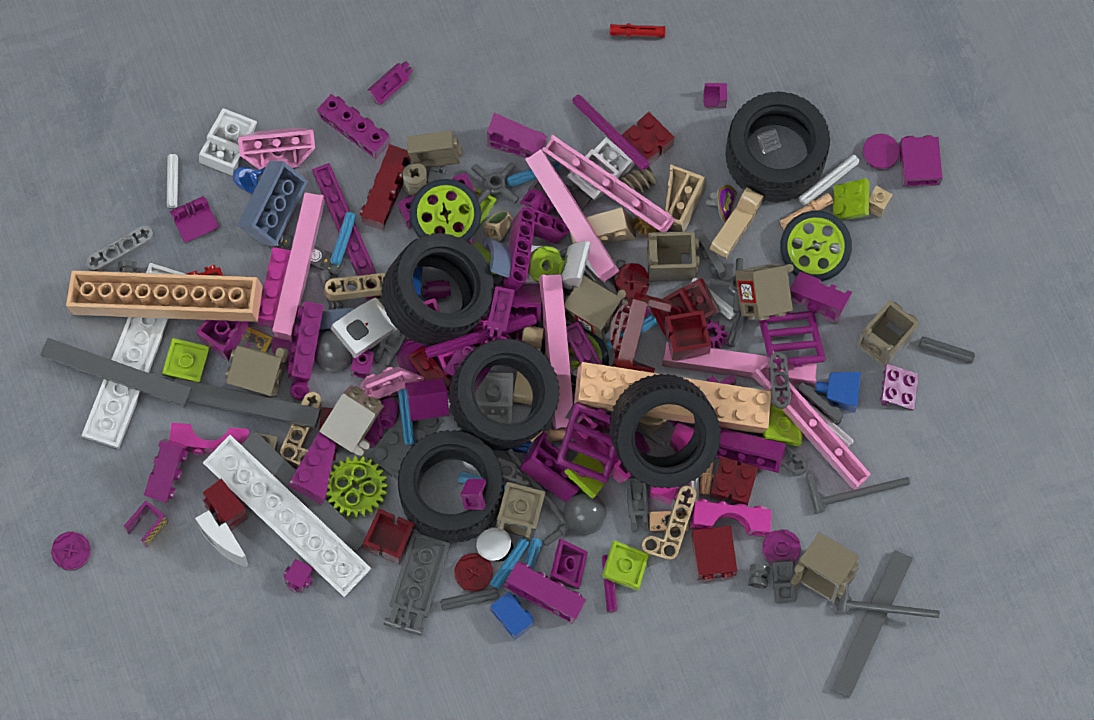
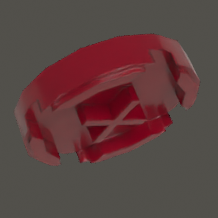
(632, 279)
(473, 572)

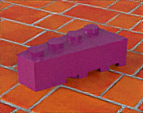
(222, 335)

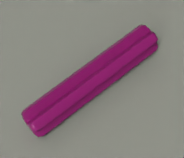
(610, 591)

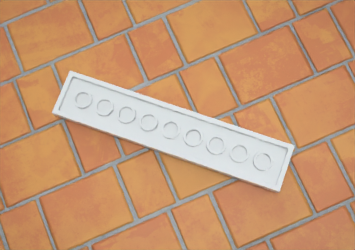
(117, 402)
(287, 516)

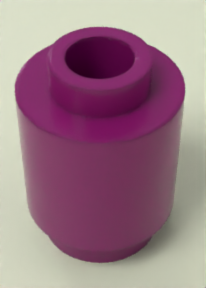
(437, 289)
(389, 413)

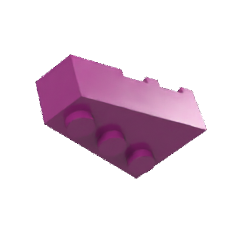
(514, 137)
(819, 297)
(542, 467)
(166, 470)
(314, 470)

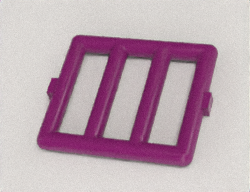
(811, 329)
(567, 443)

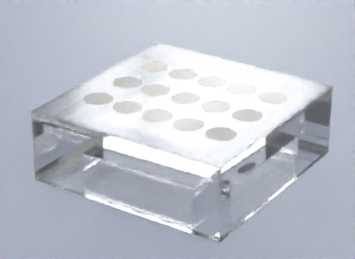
(769, 141)

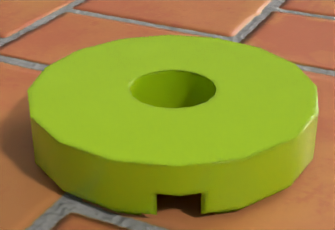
(541, 254)

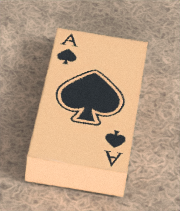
(659, 520)

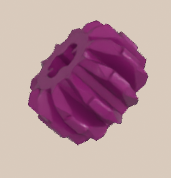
(719, 334)

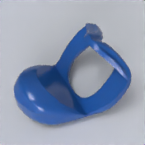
(246, 178)

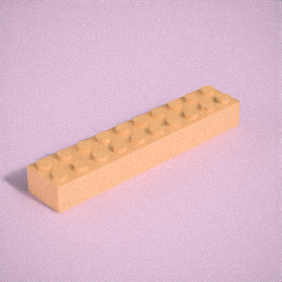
(164, 296)
(734, 405)

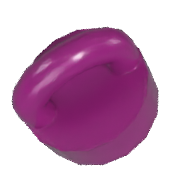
(299, 389)

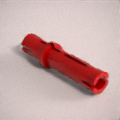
(637, 30)

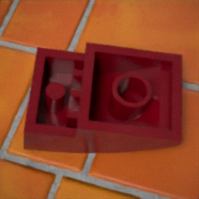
(688, 299)

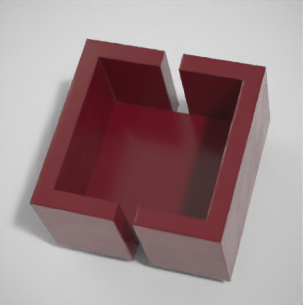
(648, 136)
(686, 333)
(734, 481)
(224, 505)
(388, 537)

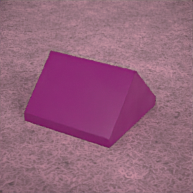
(427, 399)
(568, 564)

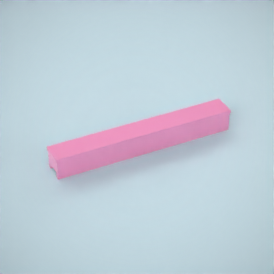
(608, 184)
(572, 214)
(298, 266)
(556, 343)
(738, 365)
(816, 431)

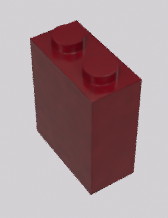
(714, 553)

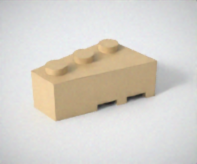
(683, 196)
(612, 226)

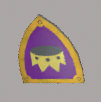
(724, 200)

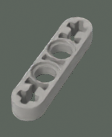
(118, 247)

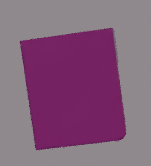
(715, 95)
(472, 494)

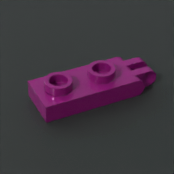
(390, 82)
(500, 311)

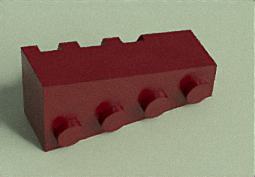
(385, 188)

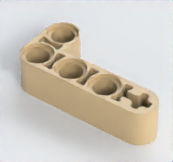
(737, 223)
(359, 282)
(522, 390)
(297, 446)
(673, 521)

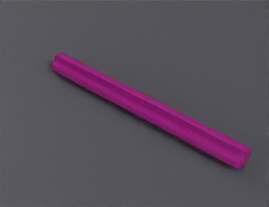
(610, 132)
(477, 337)

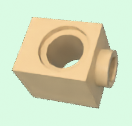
(879, 201)

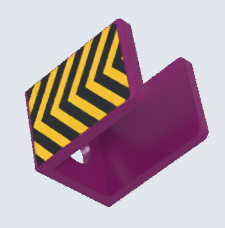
(138, 516)

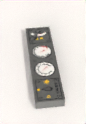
(320, 259)

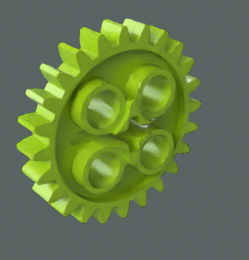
(365, 501)

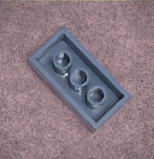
(272, 203)

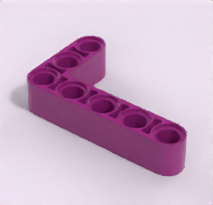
(524, 226)

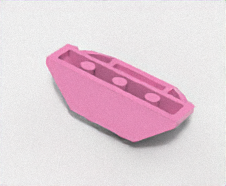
(285, 145)
(388, 383)

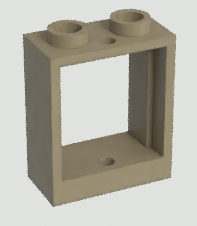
(434, 149)

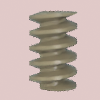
(414, 178)
(639, 179)

